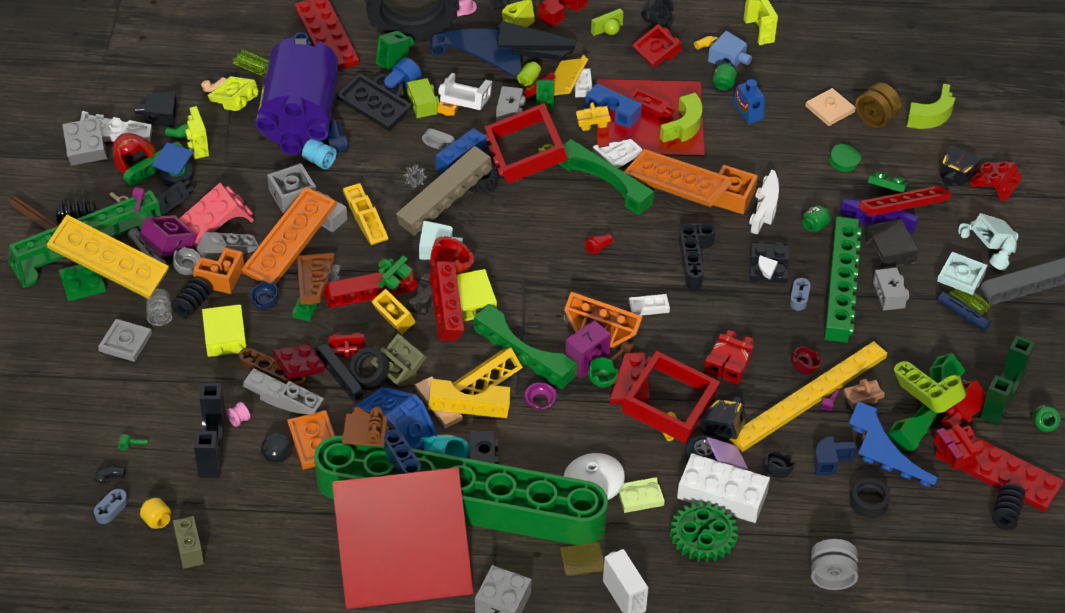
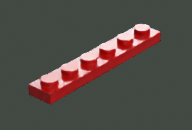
(904, 200)

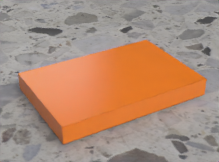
(308, 433)

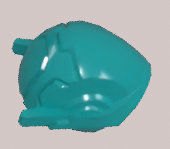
(446, 445)

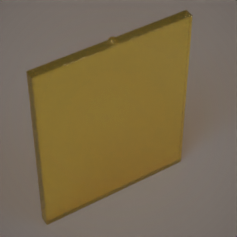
(582, 559)

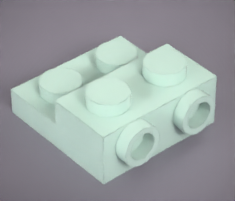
(962, 273)

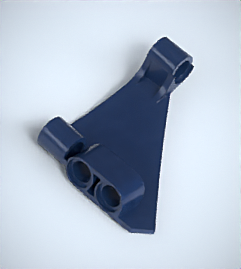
(478, 43)

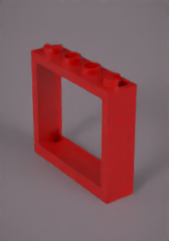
(535, 162)
(659, 419)

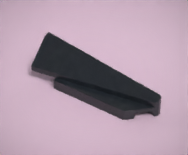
(533, 42)

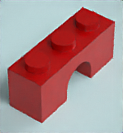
(553, 10)

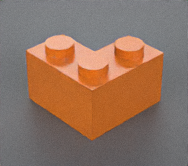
(221, 274)

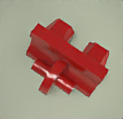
(346, 344)

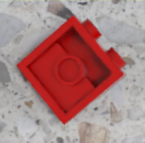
(657, 46)

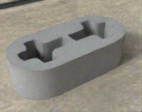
(437, 139)

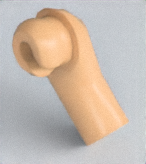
(208, 87)

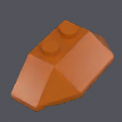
(616, 321)

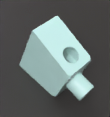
(429, 233)

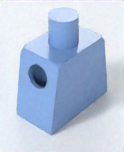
(729, 50)

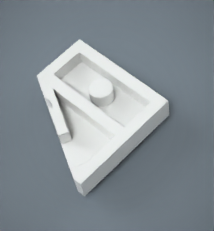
(618, 152)

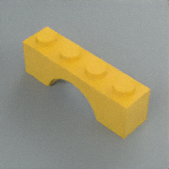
(447, 398)

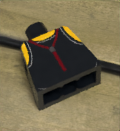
(959, 166)
(724, 419)

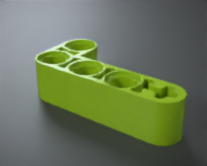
(934, 395)

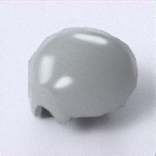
(185, 260)

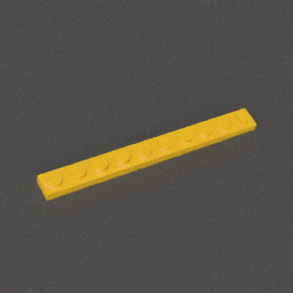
(809, 395)

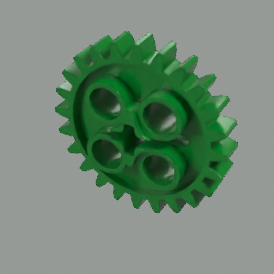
(712, 522)

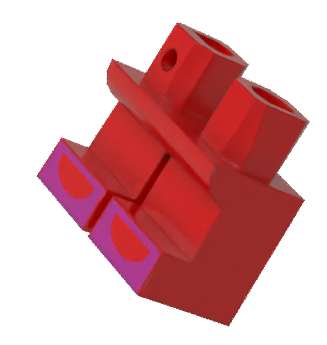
(957, 446)

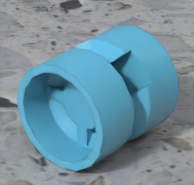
(319, 153)

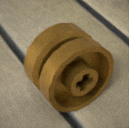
(878, 105)

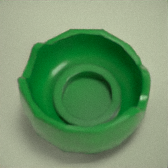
(602, 372)

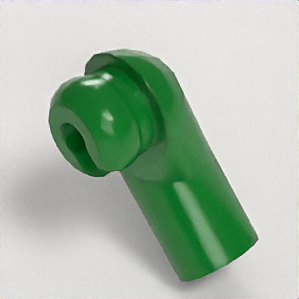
(178, 133)

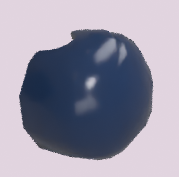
(264, 295)

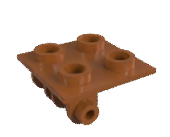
(365, 429)

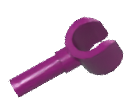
(139, 194)
(827, 404)

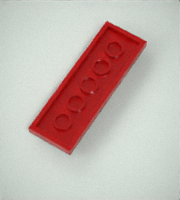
(323, 26)
(1000, 468)

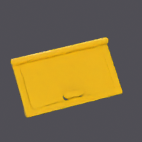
(568, 74)

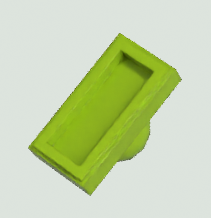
(608, 23)

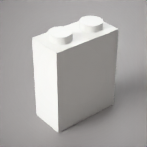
(625, 583)

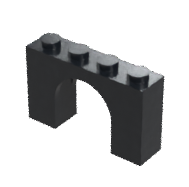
(210, 440)

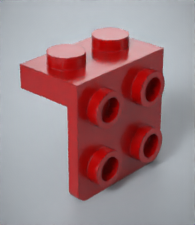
(1001, 175)

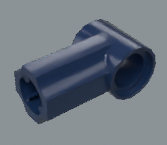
(336, 138)

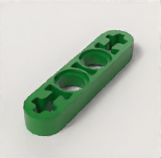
(137, 172)

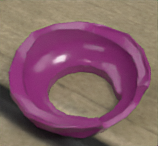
(540, 389)

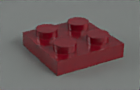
(299, 361)

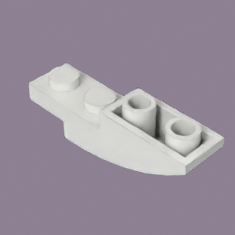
(766, 203)

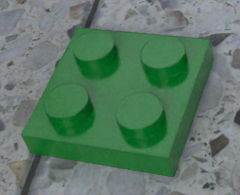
(895, 183)
(81, 282)

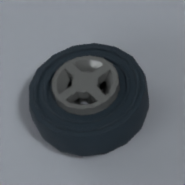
(700, 444)

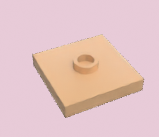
(830, 107)

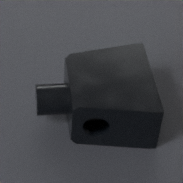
(159, 108)

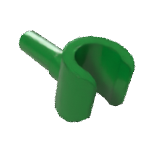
(126, 440)

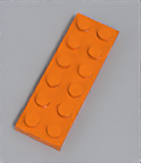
(678, 177)
(289, 236)

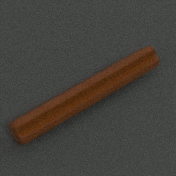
(32, 213)

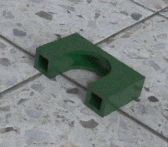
(1005, 386)

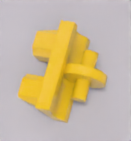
(592, 116)

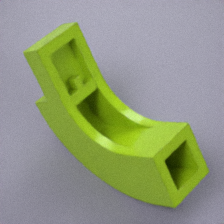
(932, 115)
(686, 127)

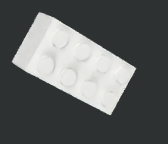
(722, 484)

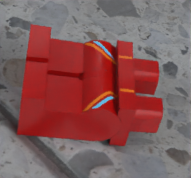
(730, 356)

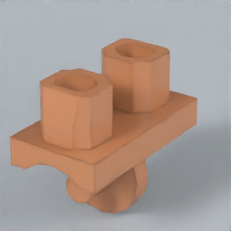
(865, 392)

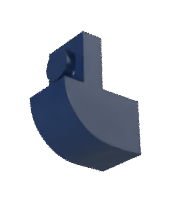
(829, 454)

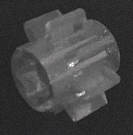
(409, 176)

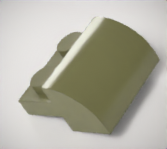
(403, 360)

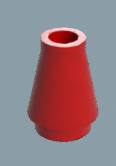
(598, 243)

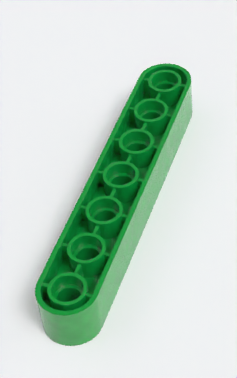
(491, 493)

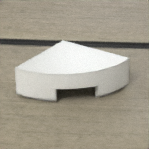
(767, 266)

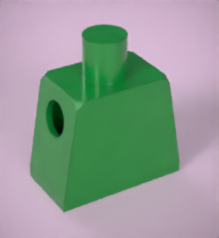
(392, 49)

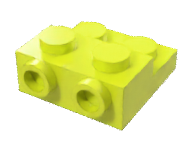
(234, 93)
(196, 134)

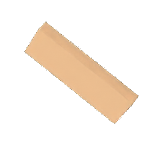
(446, 418)

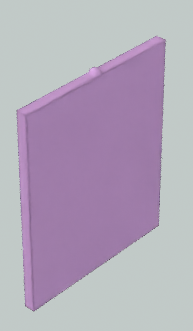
(727, 453)

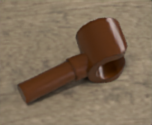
(626, 347)

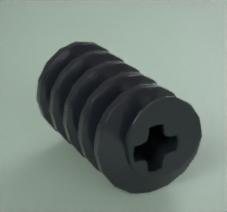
(75, 211)
(191, 297)
(1008, 506)

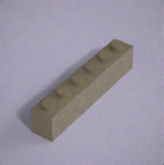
(444, 190)

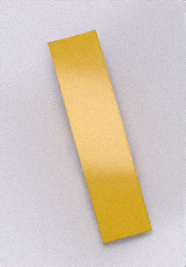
(365, 214)

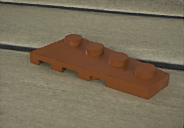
(313, 276)

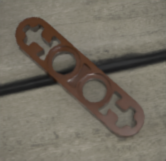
(271, 370)

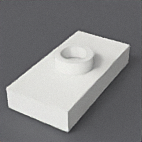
(584, 83)
(649, 304)

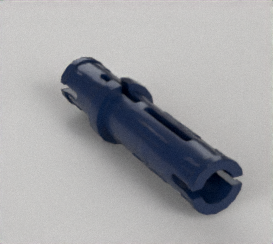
(970, 315)

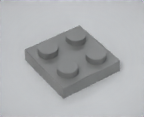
(125, 340)

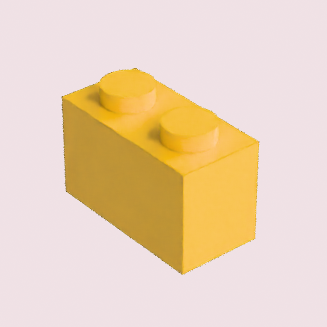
(393, 311)

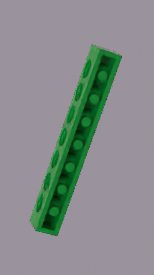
(842, 280)

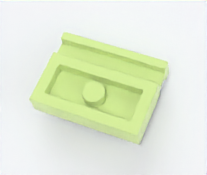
(641, 495)

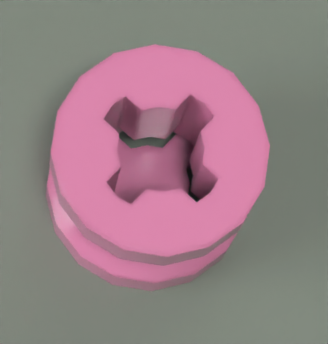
(238, 414)

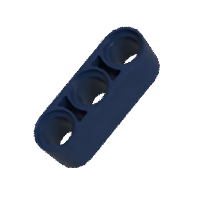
(400, 453)

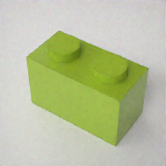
(422, 98)

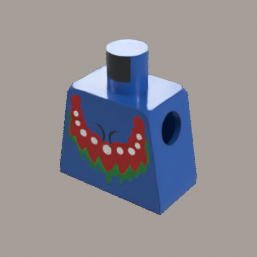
(749, 101)

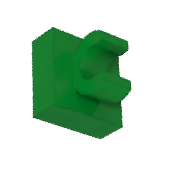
(304, 311)

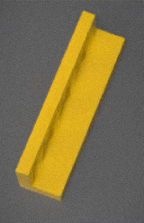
(485, 368)

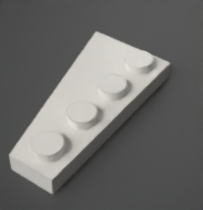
(114, 127)

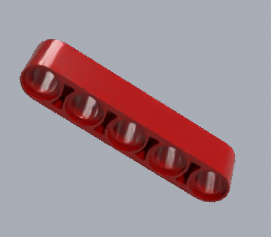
(363, 289)

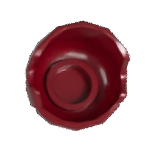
(805, 360)

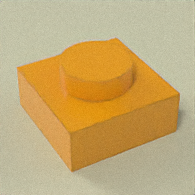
(447, 108)

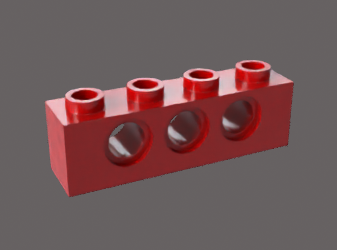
(446, 301)

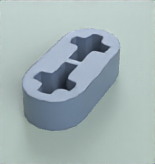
(796, 293)
(110, 506)

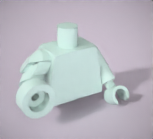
(995, 235)

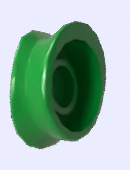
(844, 158)

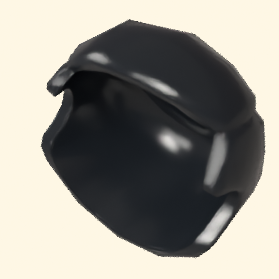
(276, 447)
(778, 464)

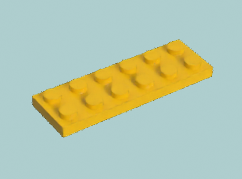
(107, 256)

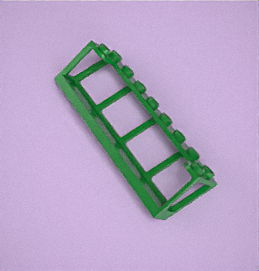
(112, 221)

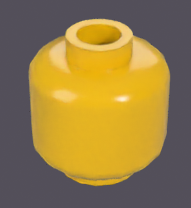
(155, 513)

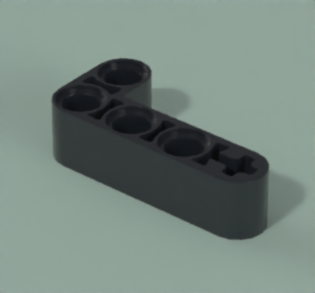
(691, 239)

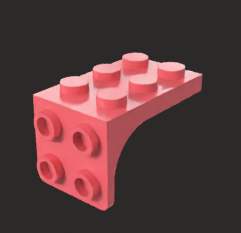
(215, 210)

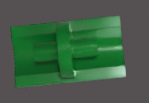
(545, 93)
(391, 270)

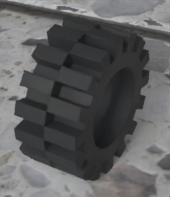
(487, 184)

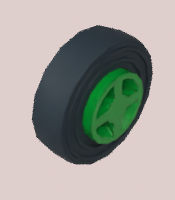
(170, 179)

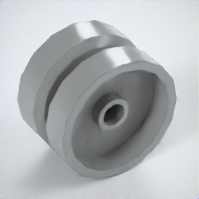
(834, 564)

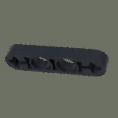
(339, 371)

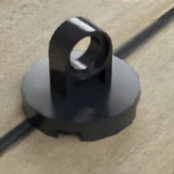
(659, 13)

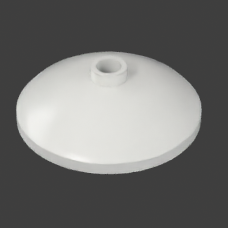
(599, 469)

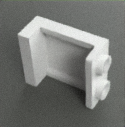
(463, 94)

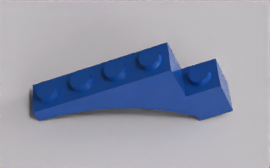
(880, 449)

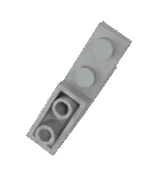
(284, 396)

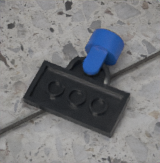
(382, 97)

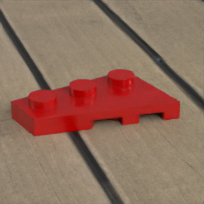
(628, 372)

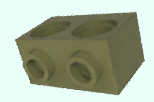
(188, 542)

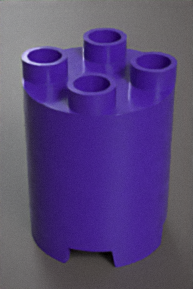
(297, 94)

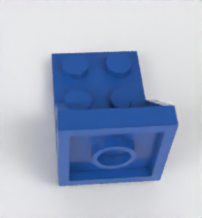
(403, 412)

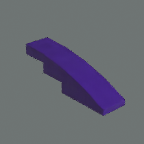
(851, 209)

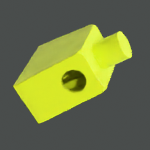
(519, 13)

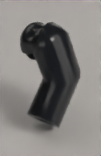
(101, 474)

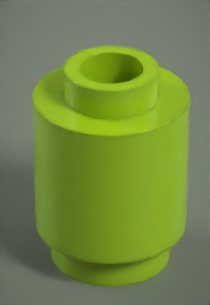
(529, 74)

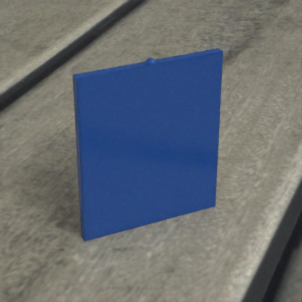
(172, 159)

